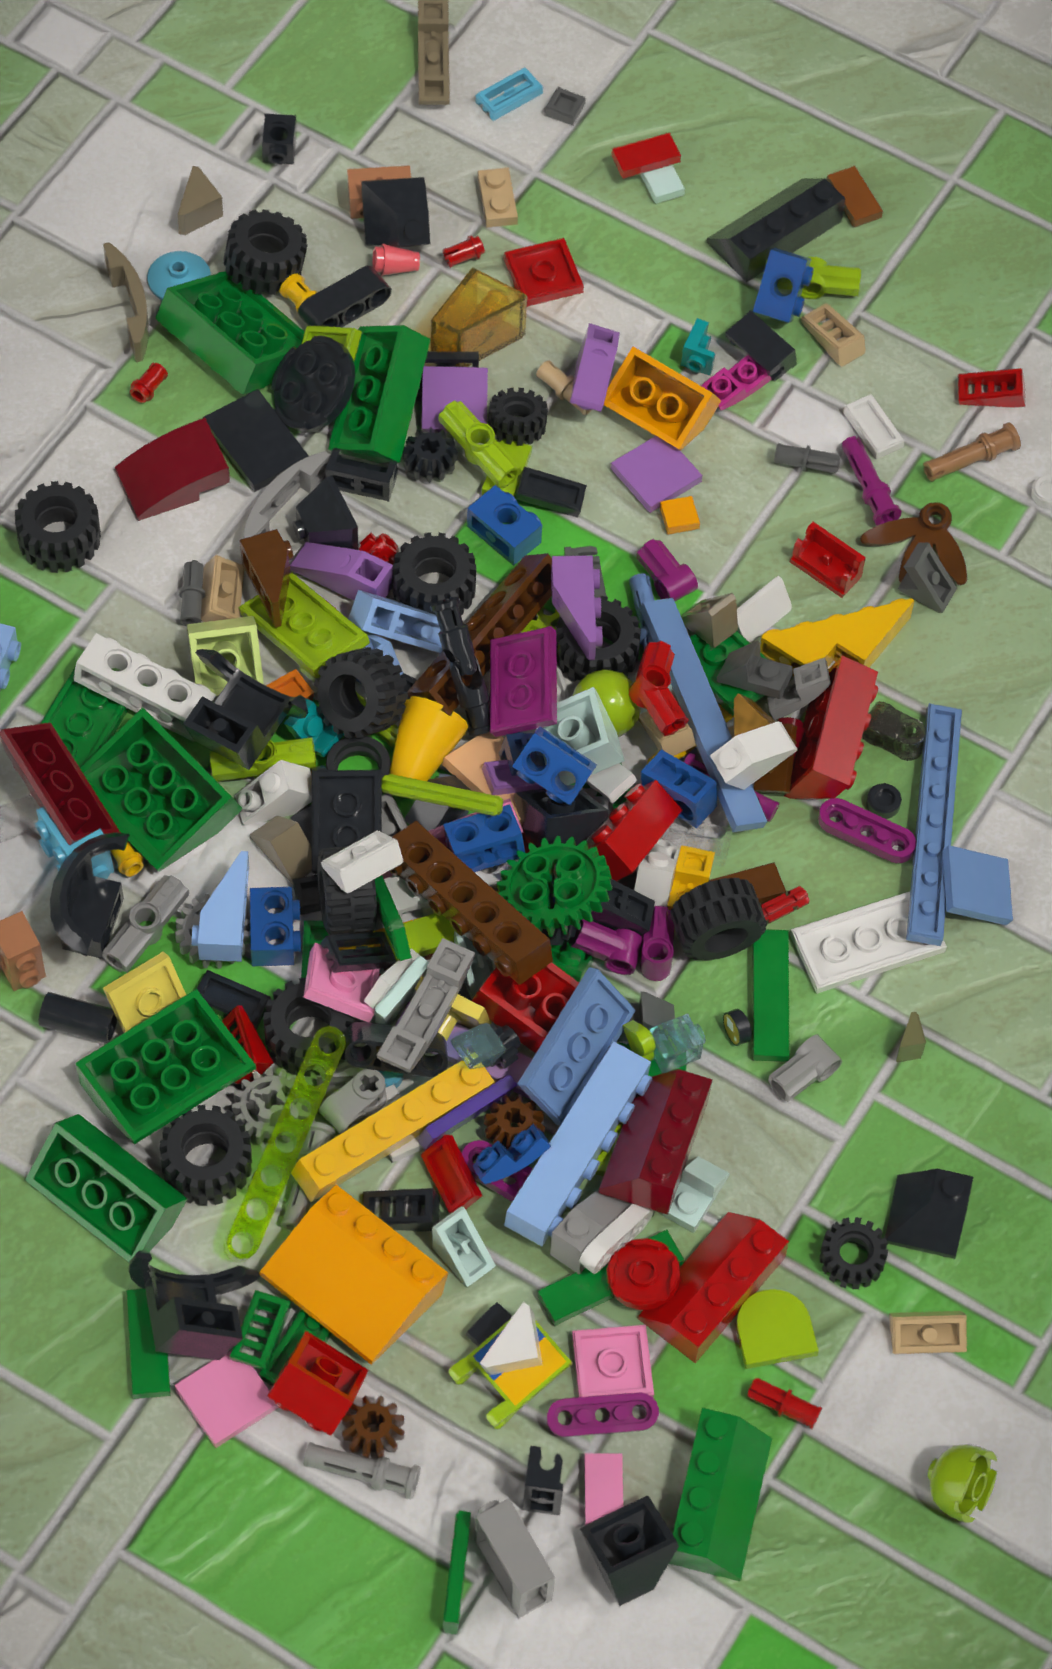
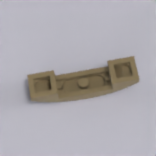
(433, 52)
(123, 273)

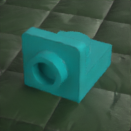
(695, 350)
(314, 727)

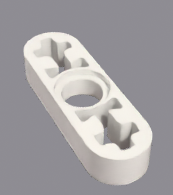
(614, 1237)

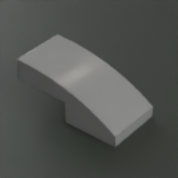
(808, 684)

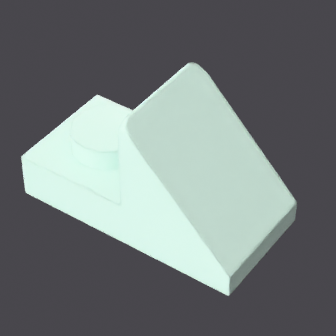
(696, 1192)

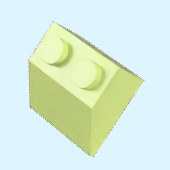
(235, 640)

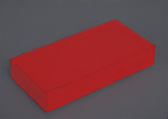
(646, 155)
(451, 1174)

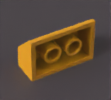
(660, 399)

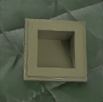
(913, 1040)

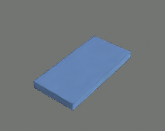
(576, 1045)

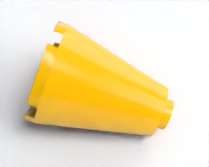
(424, 738)

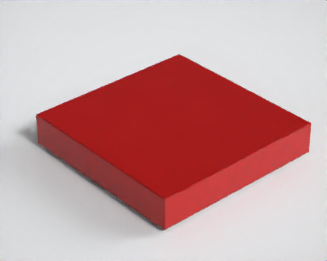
(544, 271)

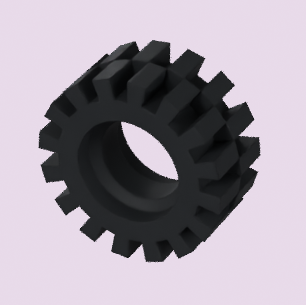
(511, 404)
(848, 1272)

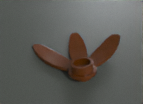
(924, 532)

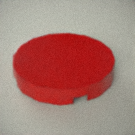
(643, 1274)

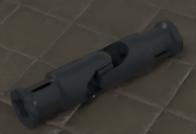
(460, 652)

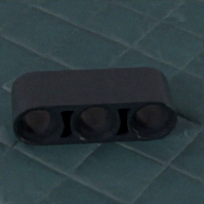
(346, 299)
(375, 1035)

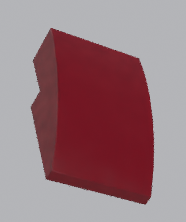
(173, 470)

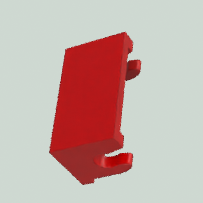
(828, 560)

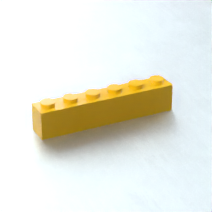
(387, 1129)

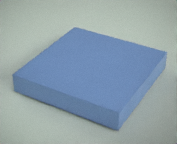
(977, 885)

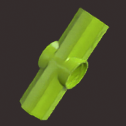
(827, 280)
(491, 455)
(293, 751)

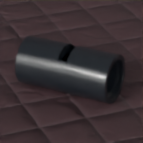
(77, 1017)

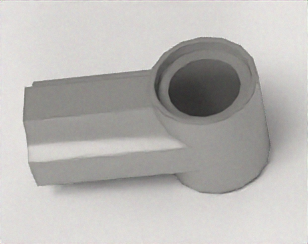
(811, 1062)

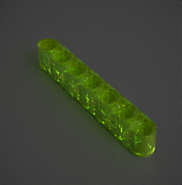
(293, 1128)

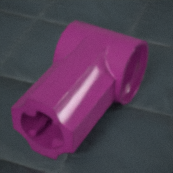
(669, 577)
(659, 944)
(617, 948)

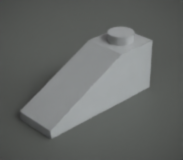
(582, 1226)

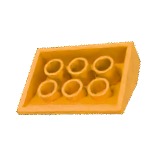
(355, 1274)

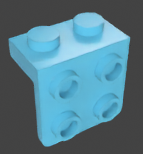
(55, 845)

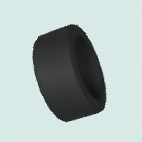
(360, 746)

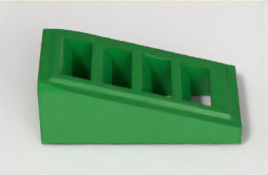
(269, 1304)

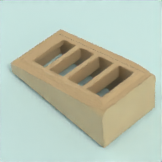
(842, 350)
(672, 744)

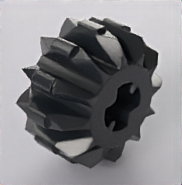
(430, 455)

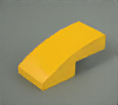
(691, 870)

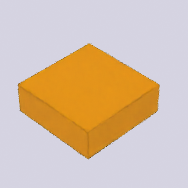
(679, 515)

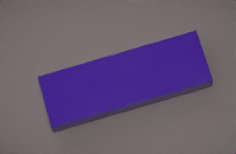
(466, 1111)

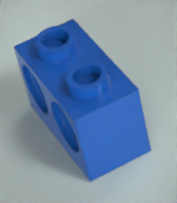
(559, 758)
(686, 785)
(485, 839)
(270, 926)

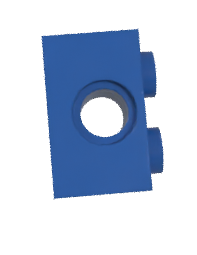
(769, 299)
(511, 540)

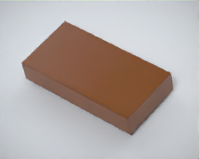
(859, 202)

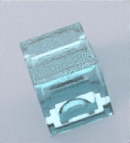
(677, 1043)

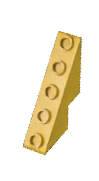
(854, 635)

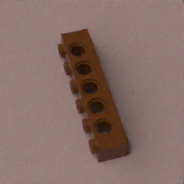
(501, 615)
(471, 905)

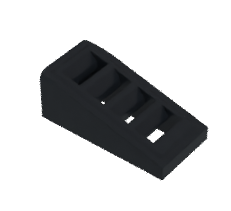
(415, 1197)

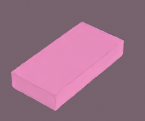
(602, 1485)

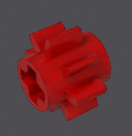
(380, 547)

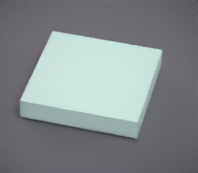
(401, 992)

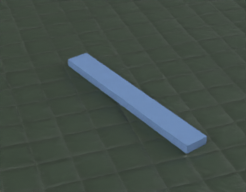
(701, 709)
(934, 824)

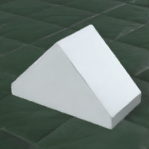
(516, 1345)

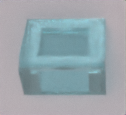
(479, 1046)

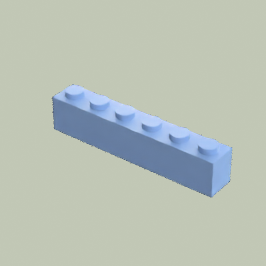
(578, 1143)

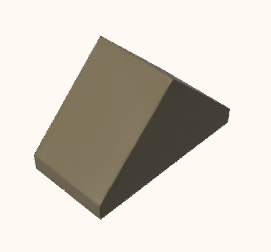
(199, 204)
(713, 619)
(285, 846)

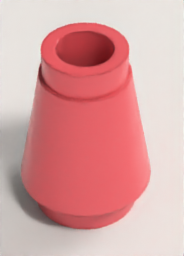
(394, 260)

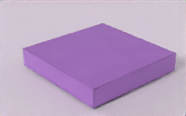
(448, 384)
(656, 472)

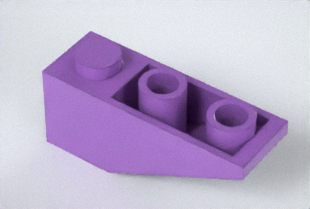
(594, 367)
(344, 570)
(574, 599)

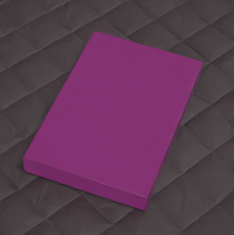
(523, 681)

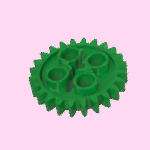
(577, 890)

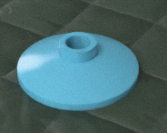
(163, 270)

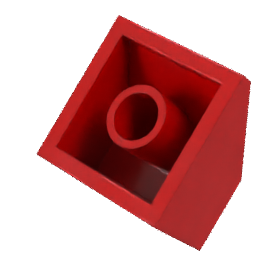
(318, 1384)

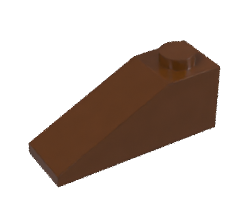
(268, 567)

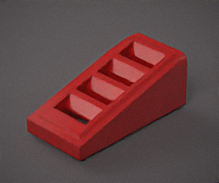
(1003, 398)
(250, 1039)

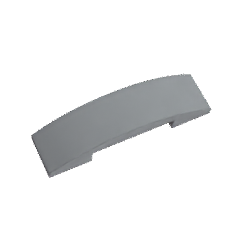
(304, 474)
(428, 1007)

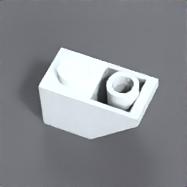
(278, 791)
(657, 872)

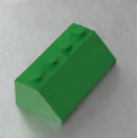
(383, 394)
(104, 1187)
(720, 1495)

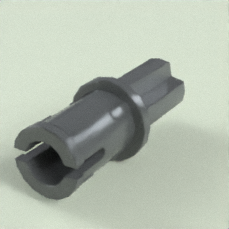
(807, 458)
(192, 593)

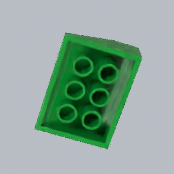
(230, 329)
(157, 791)
(163, 1067)

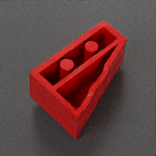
(634, 828)

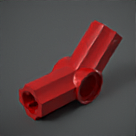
(652, 690)

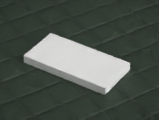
(859, 944)

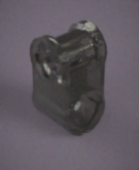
(893, 729)

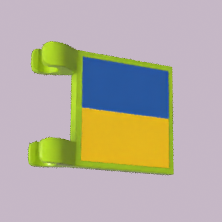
(518, 1385)

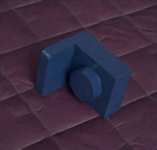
(513, 746)

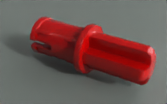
(784, 1402)

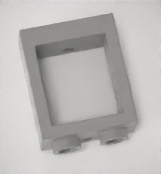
(513, 1557)

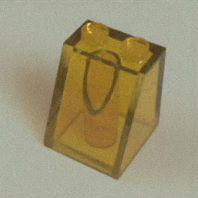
(479, 317)

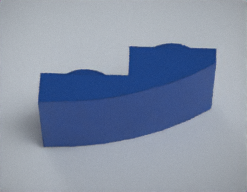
(499, 1162)

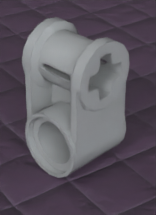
(351, 1104)

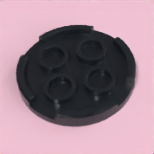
(313, 384)

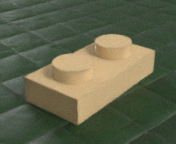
(497, 197)

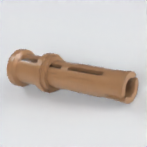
(985, 447)

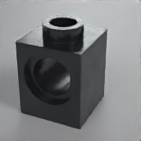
(279, 139)

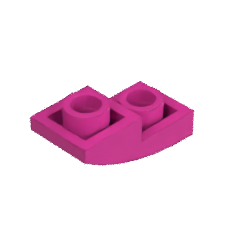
(737, 383)

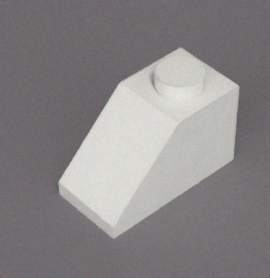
(753, 754)

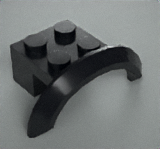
(242, 715)
(86, 905)
(186, 1308)

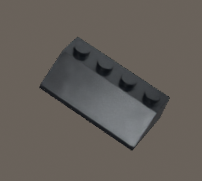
(781, 222)

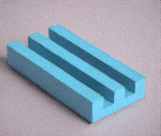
(512, 97)

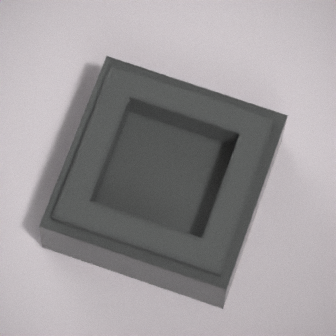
(565, 106)

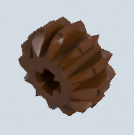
(501, 1117)
(373, 1413)

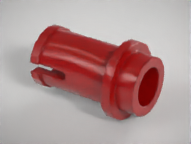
(464, 251)
(143, 388)

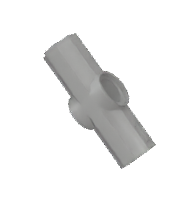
(134, 938)

